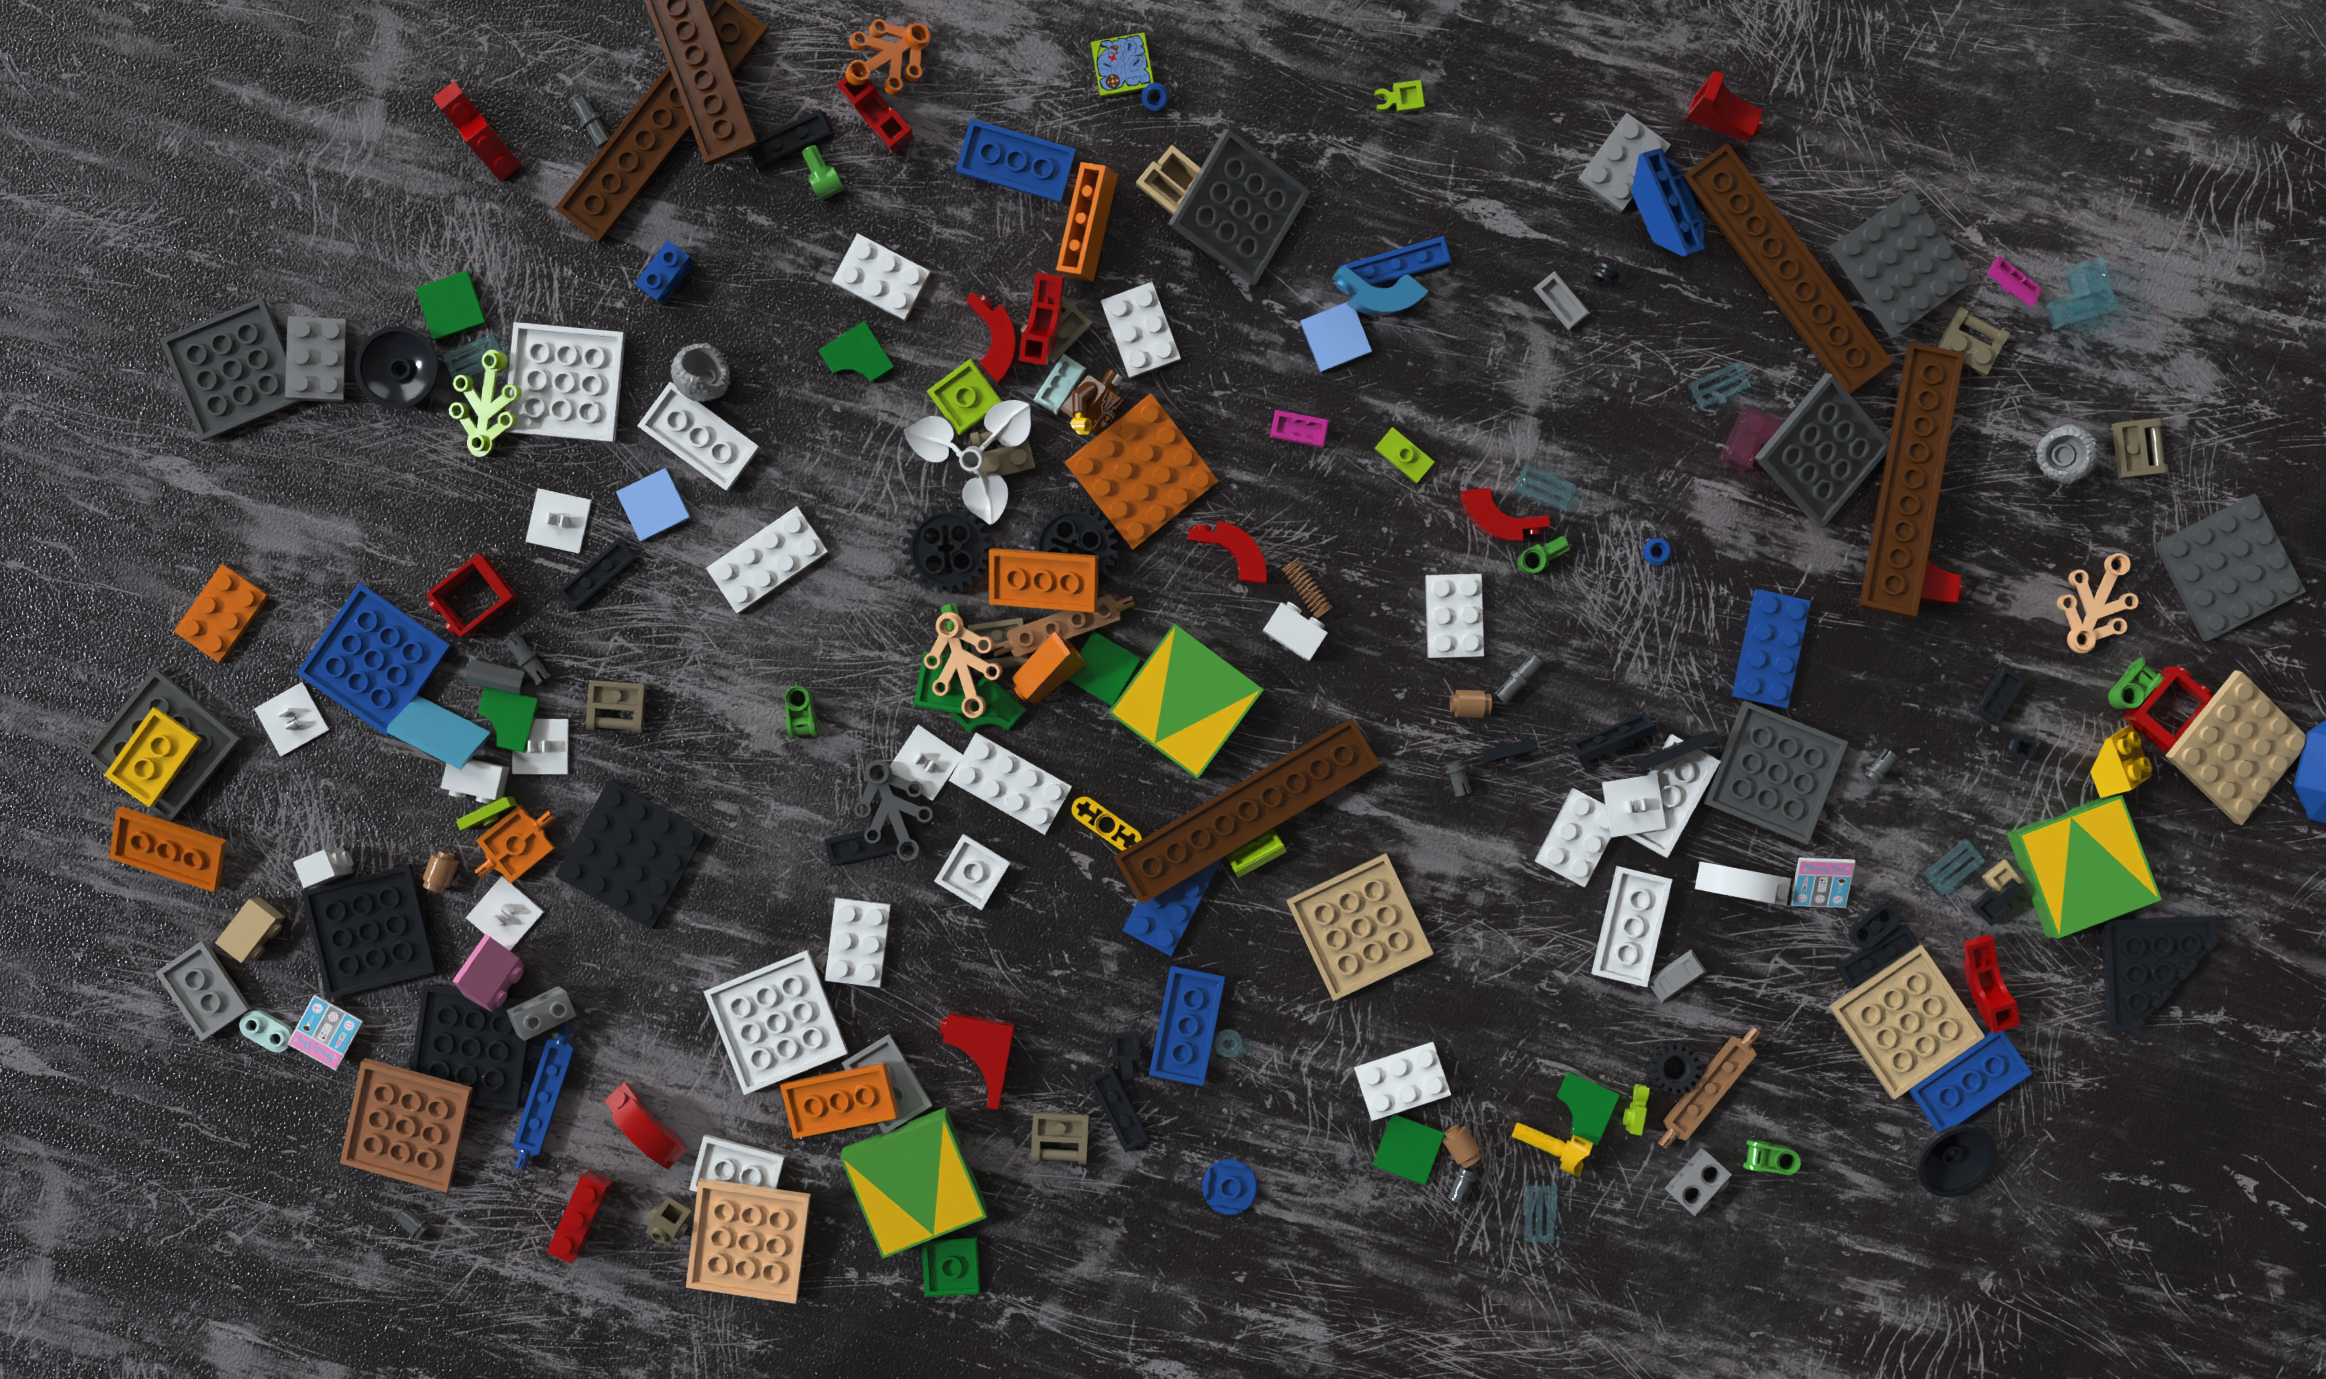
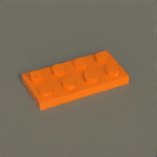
(1043, 580)
(167, 849)
(839, 1100)

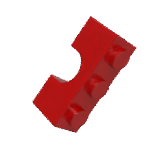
(877, 114)
(580, 1212)

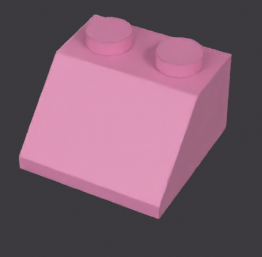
(489, 974)

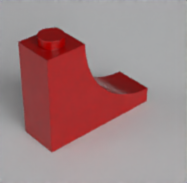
(1723, 111)
(1940, 586)
(986, 1043)

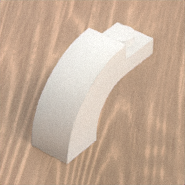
(1743, 883)

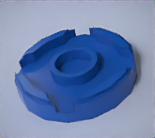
(1229, 1186)

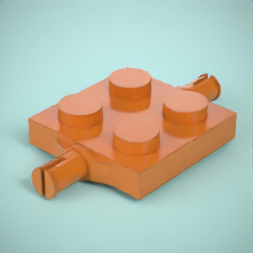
(515, 844)

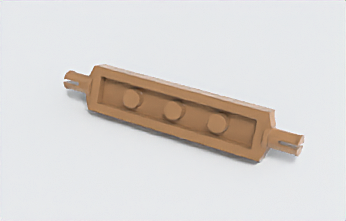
(1067, 623)
(1712, 1086)

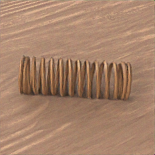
(1289, 568)

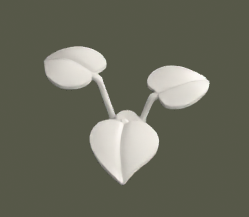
(983, 495)

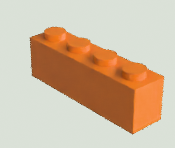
(1087, 221)

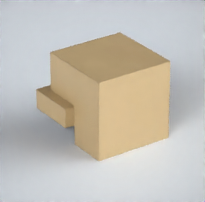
(1169, 179)

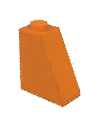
(1047, 668)

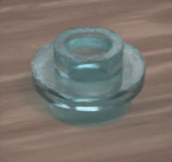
(1228, 1034)

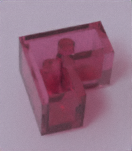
(1747, 437)

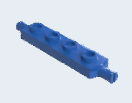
(544, 1096)

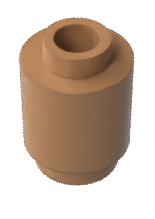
(1471, 704)
(440, 871)
(1462, 1146)

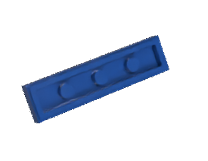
(1402, 261)

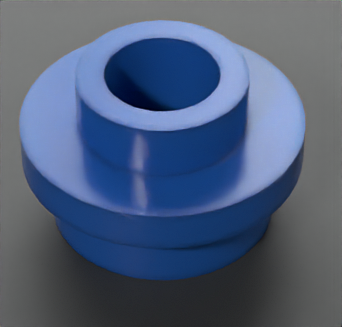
(1155, 105)
(1664, 548)

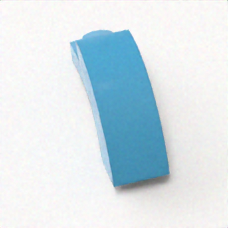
(1378, 300)

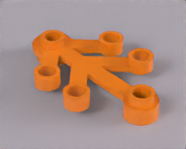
(890, 52)

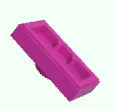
(2014, 281)
(1299, 429)

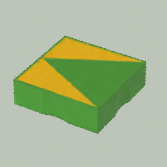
(1185, 701)
(2084, 866)
(913, 1183)

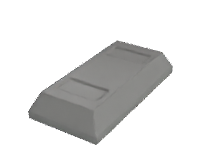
(1561, 300)
(1676, 976)

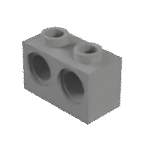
(541, 1013)
(1692, 1177)

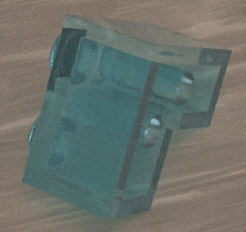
(2089, 296)

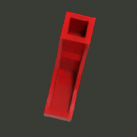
(476, 131)

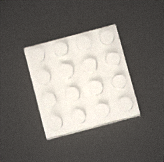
(566, 381)
(776, 1022)

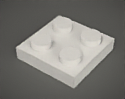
(972, 871)

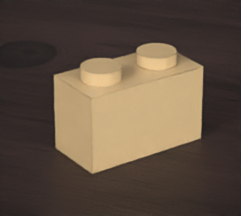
(251, 930)

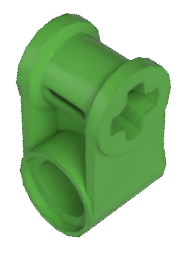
(2138, 682)
(800, 714)
(1766, 1156)

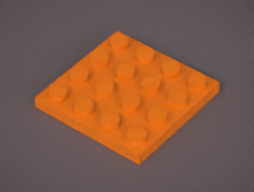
(1141, 471)

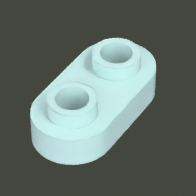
(266, 1029)

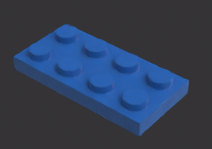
(1015, 161)
(1771, 648)
(1166, 916)
(1186, 1025)
(1970, 1081)

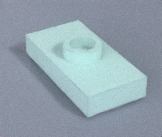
(1060, 384)

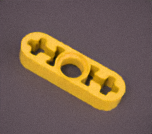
(1086, 818)

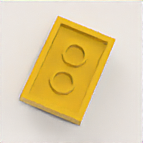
(153, 757)

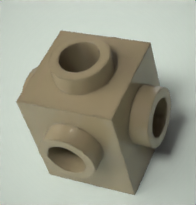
(667, 1222)

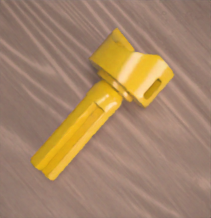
(1570, 1152)

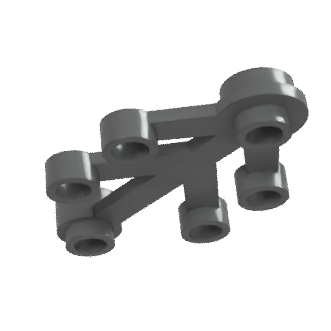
(890, 806)

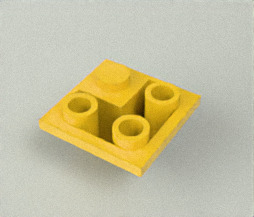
(2120, 763)

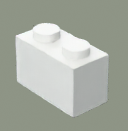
(1295, 631)
(476, 778)
(324, 867)

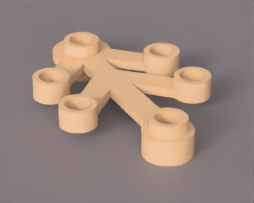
(2096, 607)
(960, 660)

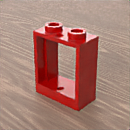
(494, 578)
(2148, 726)

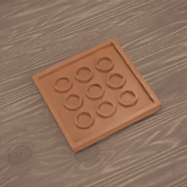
(406, 1125)

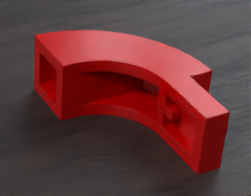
(1044, 319)
(1003, 348)
(1493, 523)
(1239, 544)
(1987, 985)
(644, 1128)

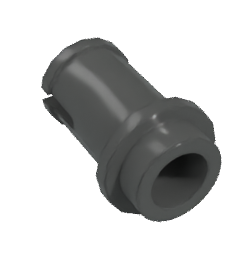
(1881, 767)
(1458, 777)
(1462, 1184)
(410, 1223)

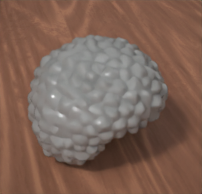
(700, 372)
(2067, 454)

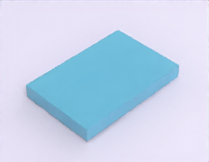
(438, 732)

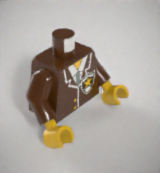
(1094, 404)

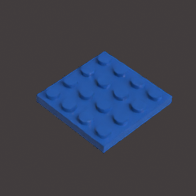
(373, 658)

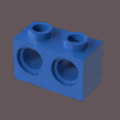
(665, 272)

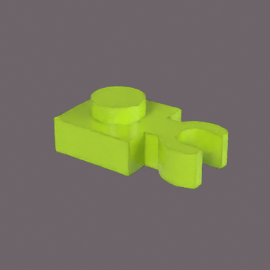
(1405, 97)
(1635, 1116)

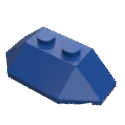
(1667, 204)
(2311, 774)

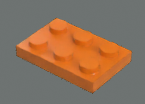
(221, 613)

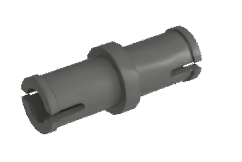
(590, 119)
(527, 658)
(1519, 678)

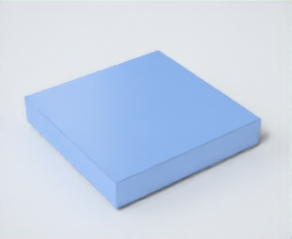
(1335, 337)
(653, 504)

